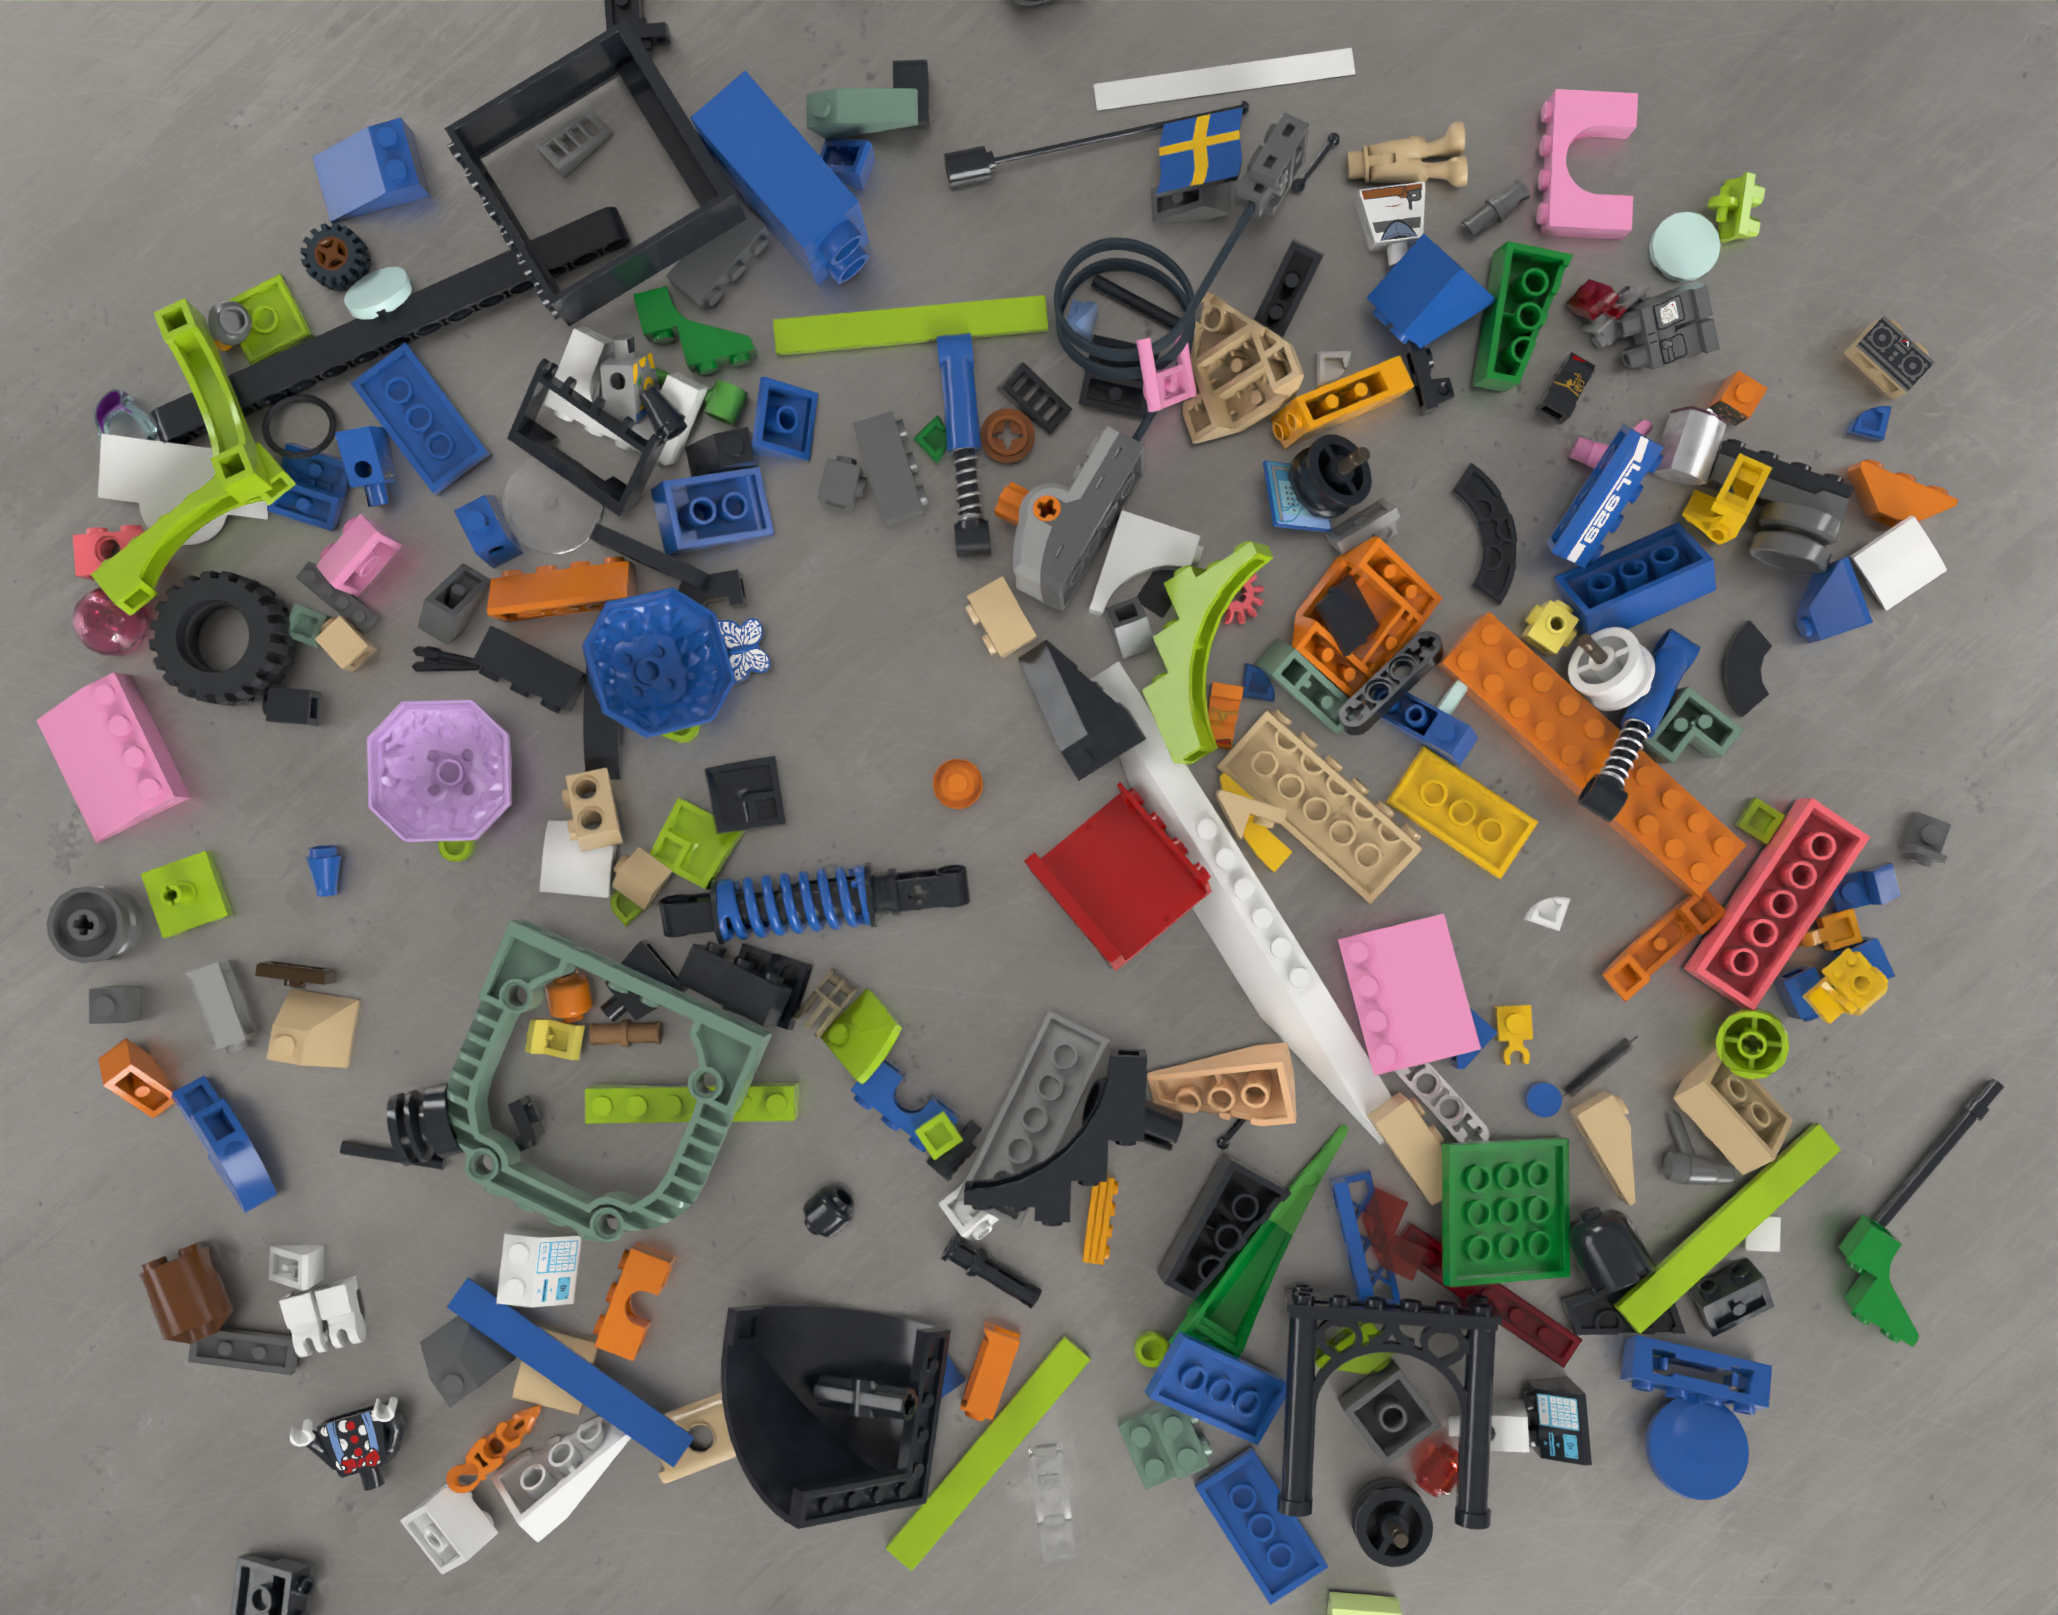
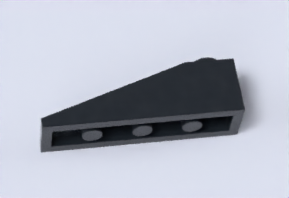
(1288, 287)

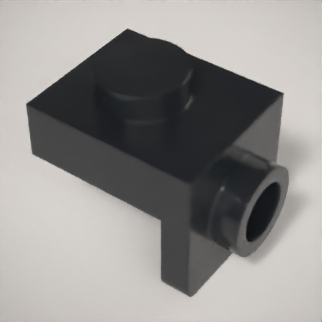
(527, 1119)

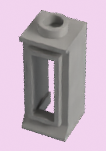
(223, 1006)

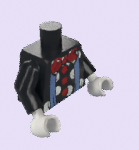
(356, 1440)

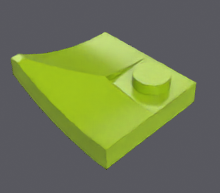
(691, 845)
(863, 1035)

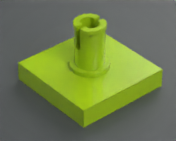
(186, 894)

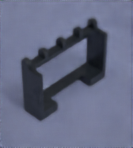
(540, 442)

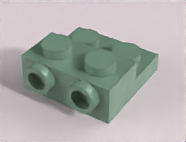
(1164, 1444)

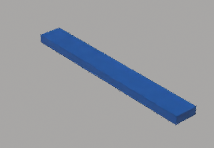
(571, 1372)

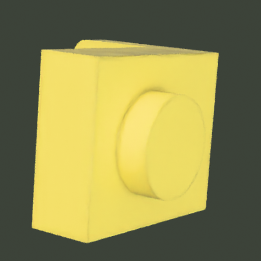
(554, 1038)

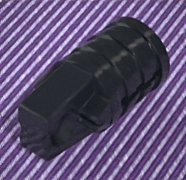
(950, 1161)

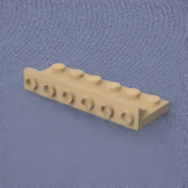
(1322, 804)

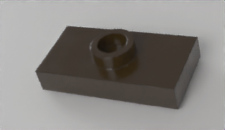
(296, 974)

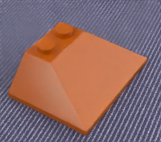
(1394, 595)

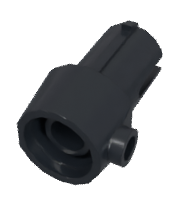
(1161, 1122)

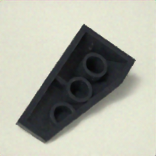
(1081, 716)

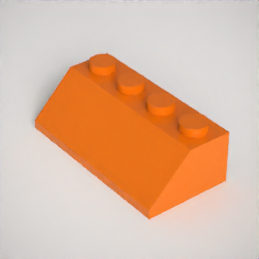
(560, 591)

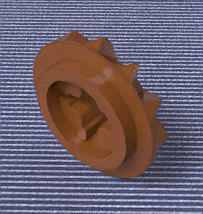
(1019, 425)

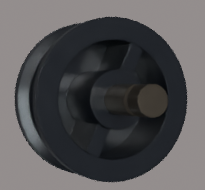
(1330, 476)
(1391, 1523)

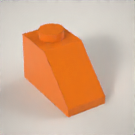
(136, 1078)

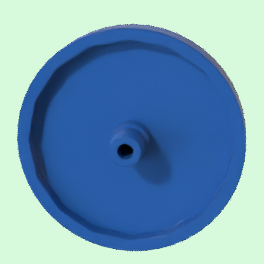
(1696, 1448)

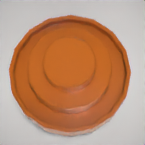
(957, 783)

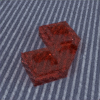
(1391, 1250)

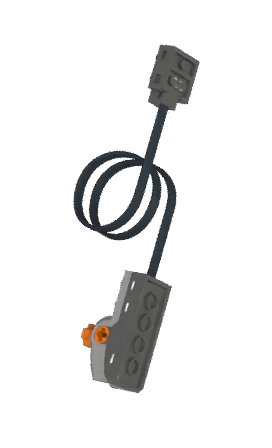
(1066, 526)

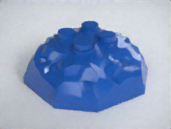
(658, 662)

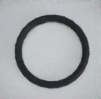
(305, 454)

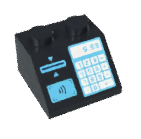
(1558, 1420)

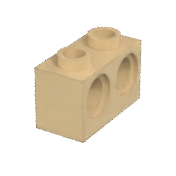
(598, 808)

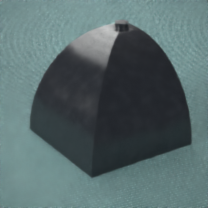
(818, 1460)

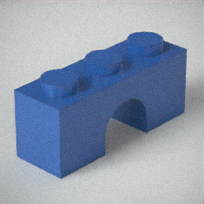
(1797, 982)
(880, 1094)

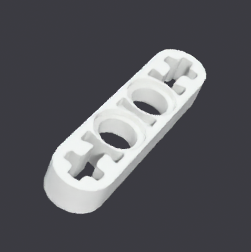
(1434, 1099)

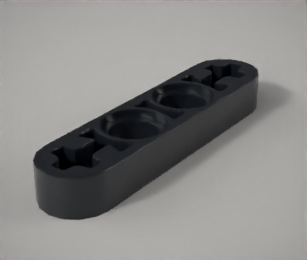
(648, 556)
(1395, 685)

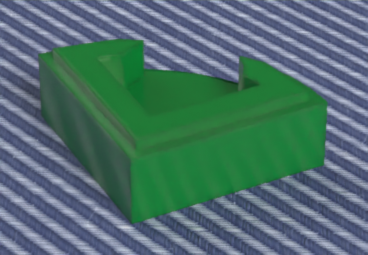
(933, 439)

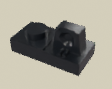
(1428, 391)

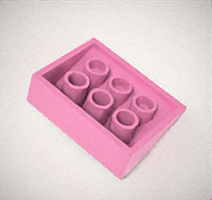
(112, 756)
(1409, 994)

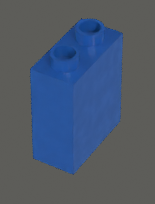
(784, 181)

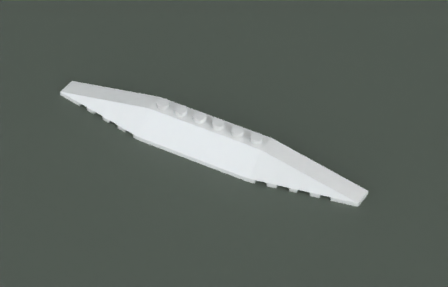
(1245, 920)

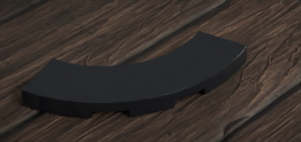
(1495, 531)

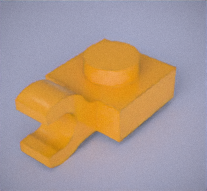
(1834, 931)

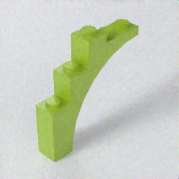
(1185, 644)

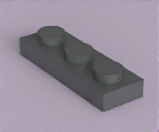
(246, 1351)

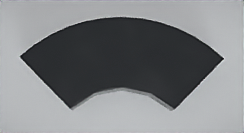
(1743, 668)

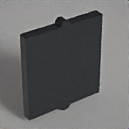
(1347, 615)

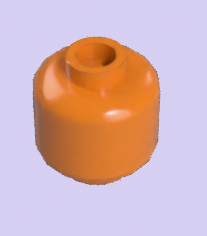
(569, 997)

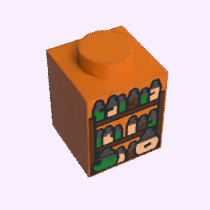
(1737, 398)

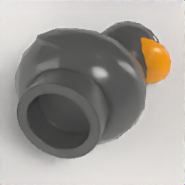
(229, 324)

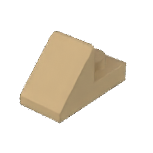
(1238, 808)

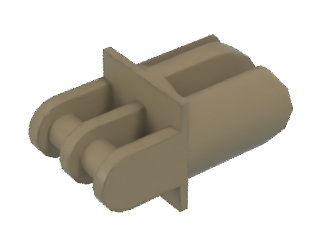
(828, 1000)

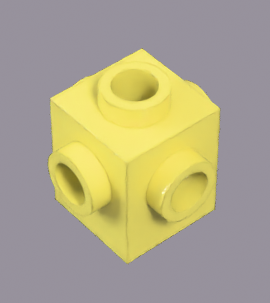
(1541, 634)

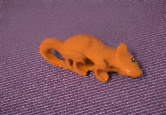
(492, 1449)

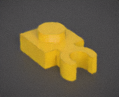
(1513, 1026)

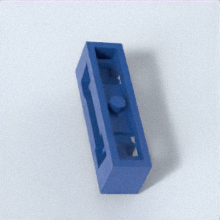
(1751, 1386)

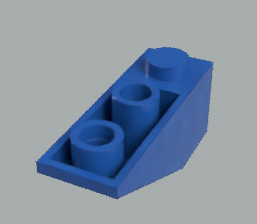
(1430, 727)

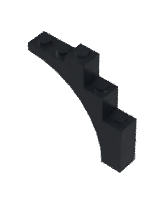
(1084, 1159)

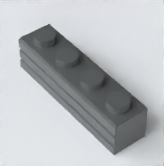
(344, 603)

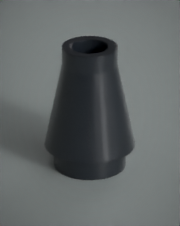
(663, 415)

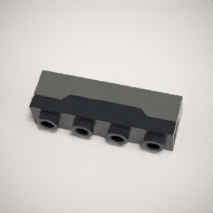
(1785, 482)

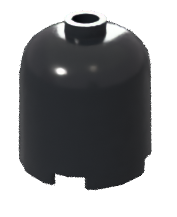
(1608, 1250)

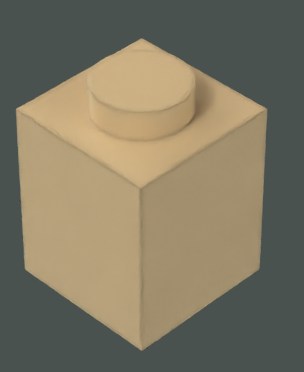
(345, 643)
(640, 877)

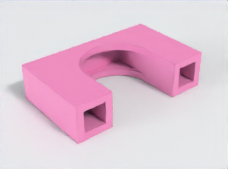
(1566, 206)

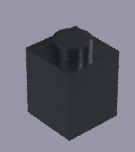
(292, 706)

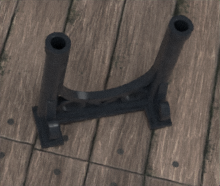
(1475, 1398)

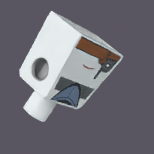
(1392, 218)

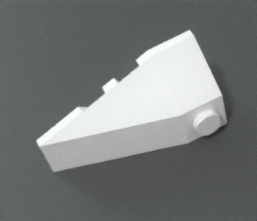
(550, 1482)

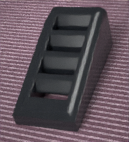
(1034, 380)

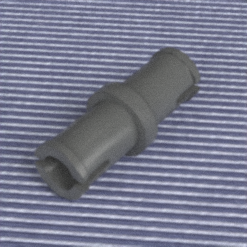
(1495, 209)

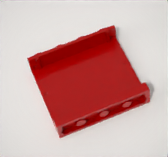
(1121, 877)

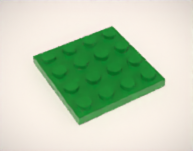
(1505, 1211)

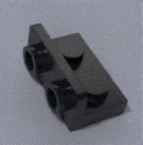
(1731, 1296)

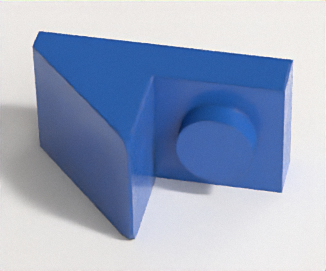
(1866, 887)

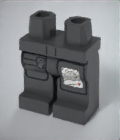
(1668, 327)

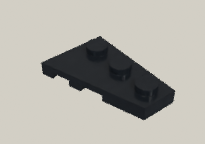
(1600, 1317)

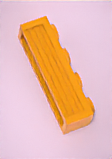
(1098, 1221)

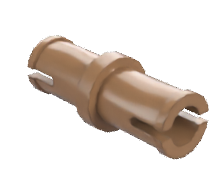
(626, 1033)

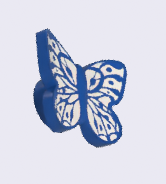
(744, 647)

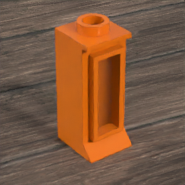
(989, 1372)

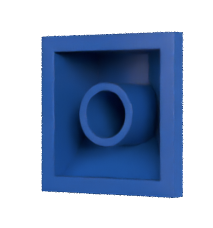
(1832, 603)

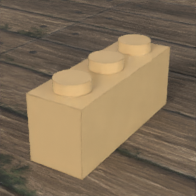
(1412, 1143)

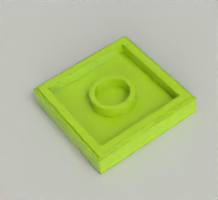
(275, 320)

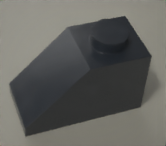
(722, 453)

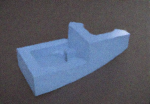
(1083, 317)

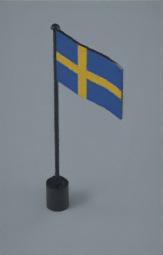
(1192, 151)

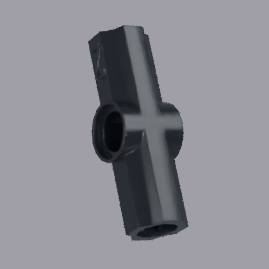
(866, 1397)

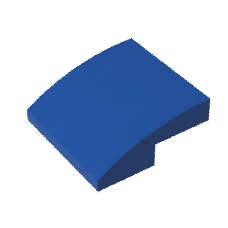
(318, 491)

